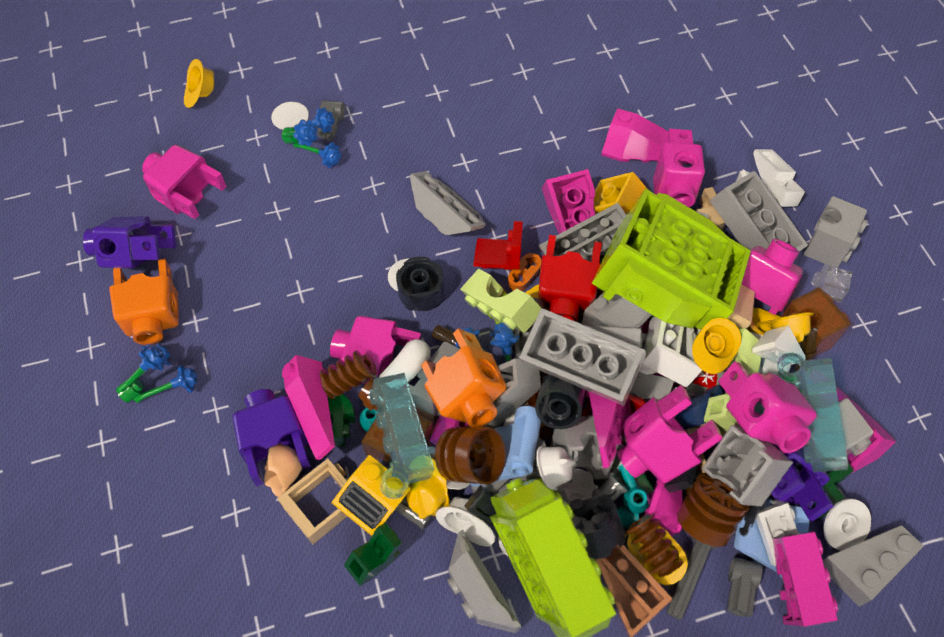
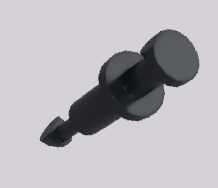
(750, 518)

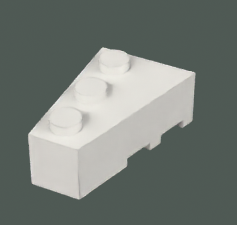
(670, 351)

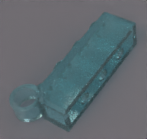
(818, 386)
(402, 433)

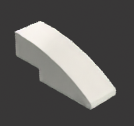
(778, 177)

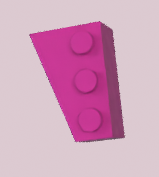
(804, 580)

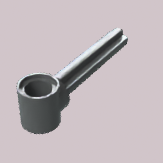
(688, 582)

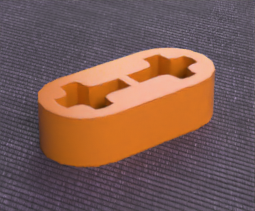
(528, 275)

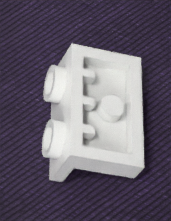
(774, 523)

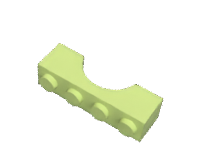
(514, 310)
(716, 406)

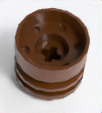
(470, 455)
(711, 511)

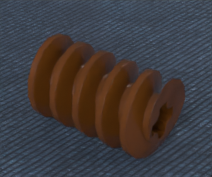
(347, 374)
(655, 546)

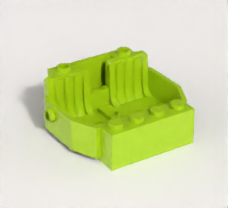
(673, 263)
(551, 559)

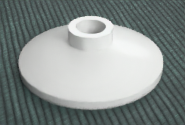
(847, 524)

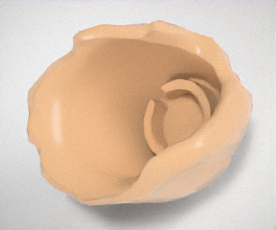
(281, 468)

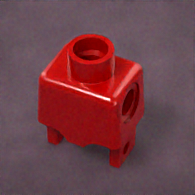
(568, 280)

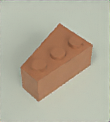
(634, 590)

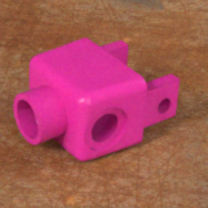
(671, 176)
(179, 179)
(773, 274)
(371, 337)
(785, 413)
(660, 442)

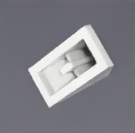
(777, 343)

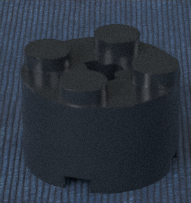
(420, 284)
(599, 524)

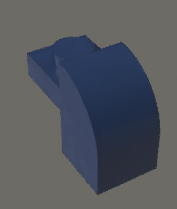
(695, 413)

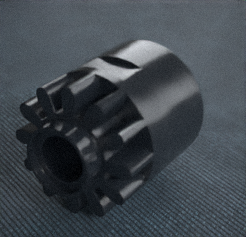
(559, 403)

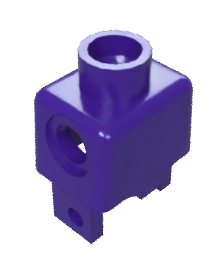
(118, 249)
(264, 425)
(803, 488)

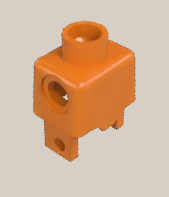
(145, 304)
(465, 383)

